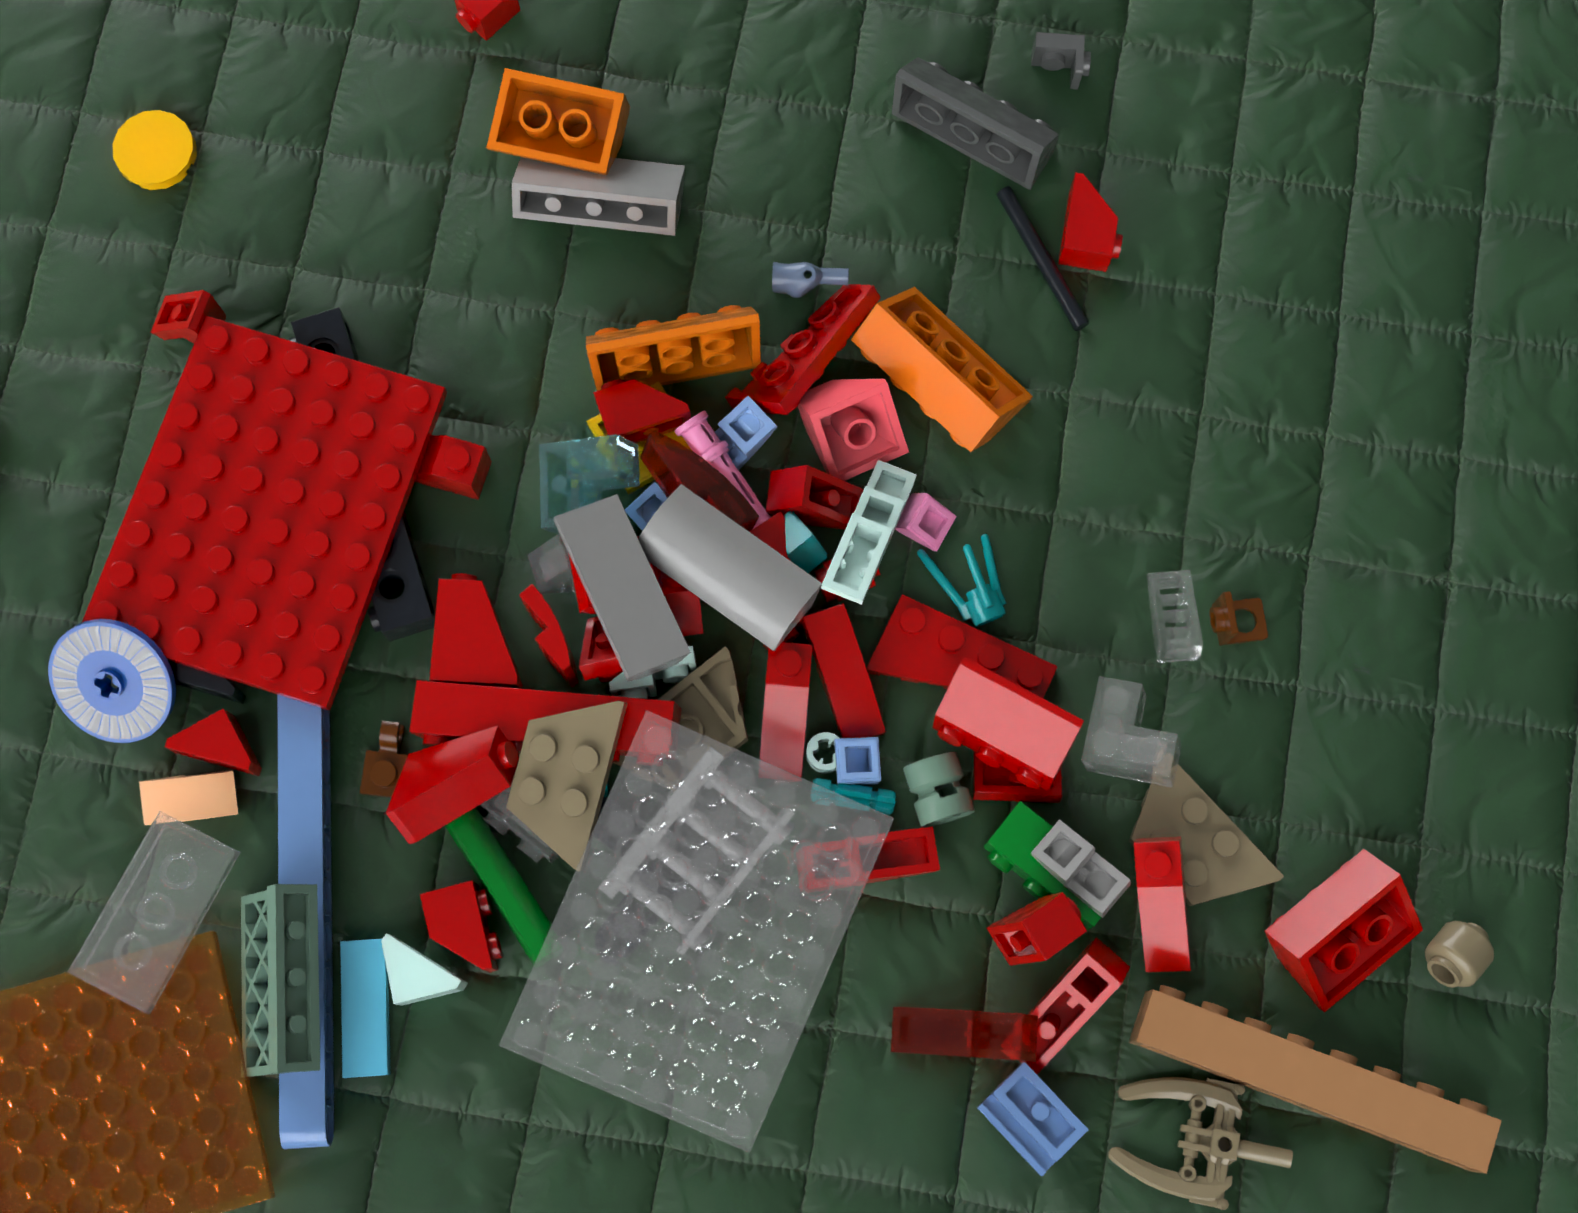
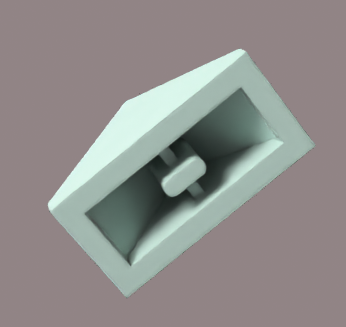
(414, 975)

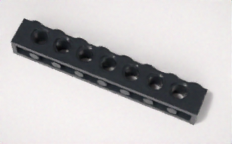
(414, 608)

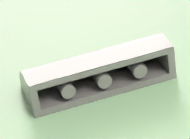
(629, 198)
(728, 567)
(622, 588)

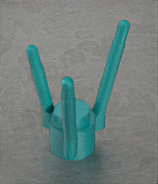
(986, 600)

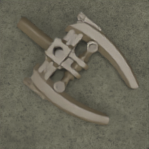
(1217, 1143)

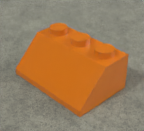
(558, 122)

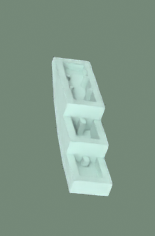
(869, 532)

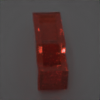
(677, 465)
(964, 1033)

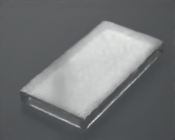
(154, 912)

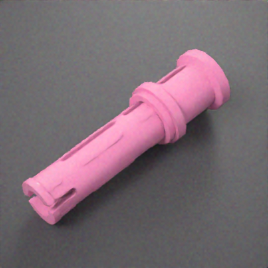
(707, 445)

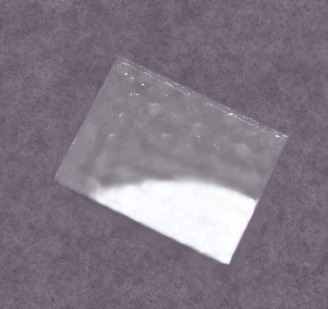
(697, 931)

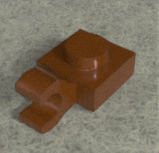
(384, 766)

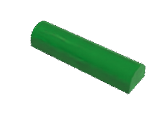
(501, 880)

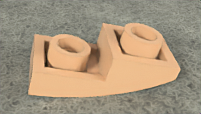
(189, 796)

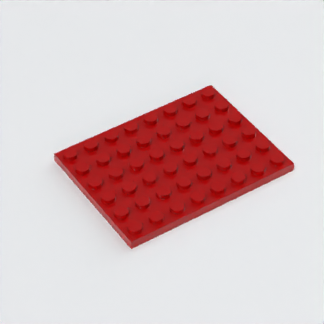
(267, 510)

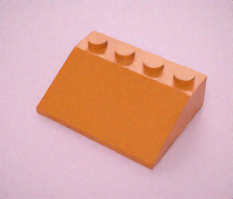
(677, 349)

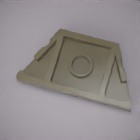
(711, 701)
(566, 775)
(1215, 851)

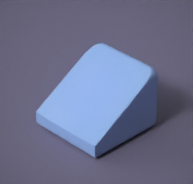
(858, 760)

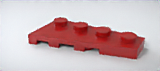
(805, 355)
(930, 646)

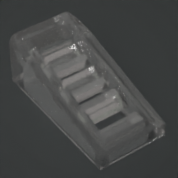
(1181, 642)

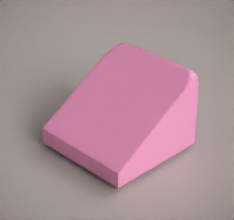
(925, 520)

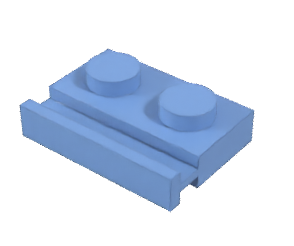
(1032, 1118)

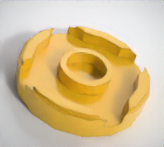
(154, 149)

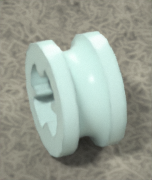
(813, 747)

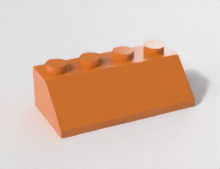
(940, 368)

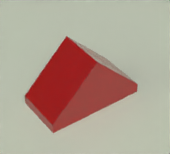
(216, 741)

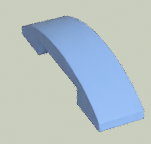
(745, 432)

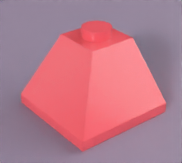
(852, 425)

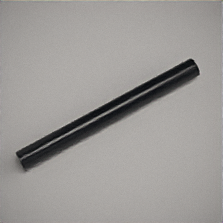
(1042, 258)

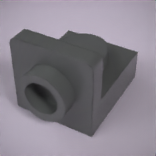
(1062, 51)

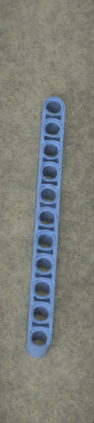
(305, 858)

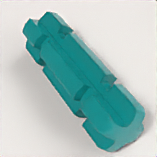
(880, 800)

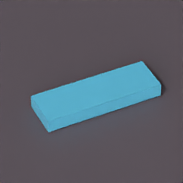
(364, 1009)

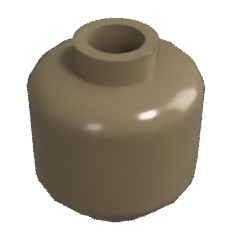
(1459, 954)

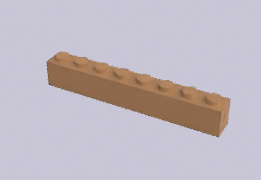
(1316, 1081)

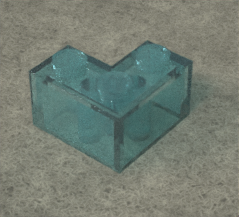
(580, 469)

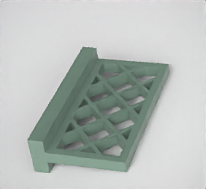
(292, 970)

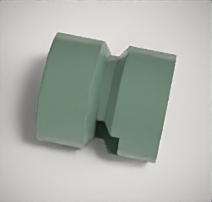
(928, 777)

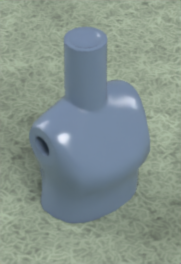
(792, 278)

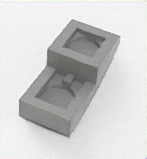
(1080, 868)

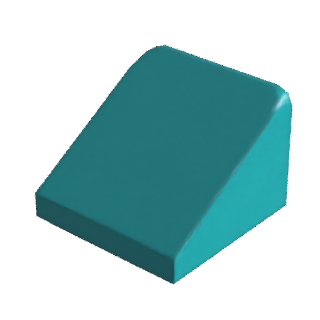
(801, 544)

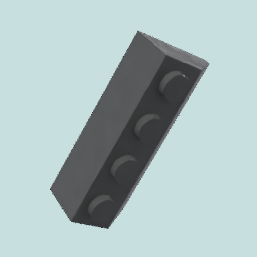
(973, 121)

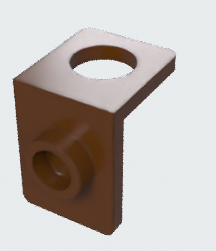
(1224, 619)

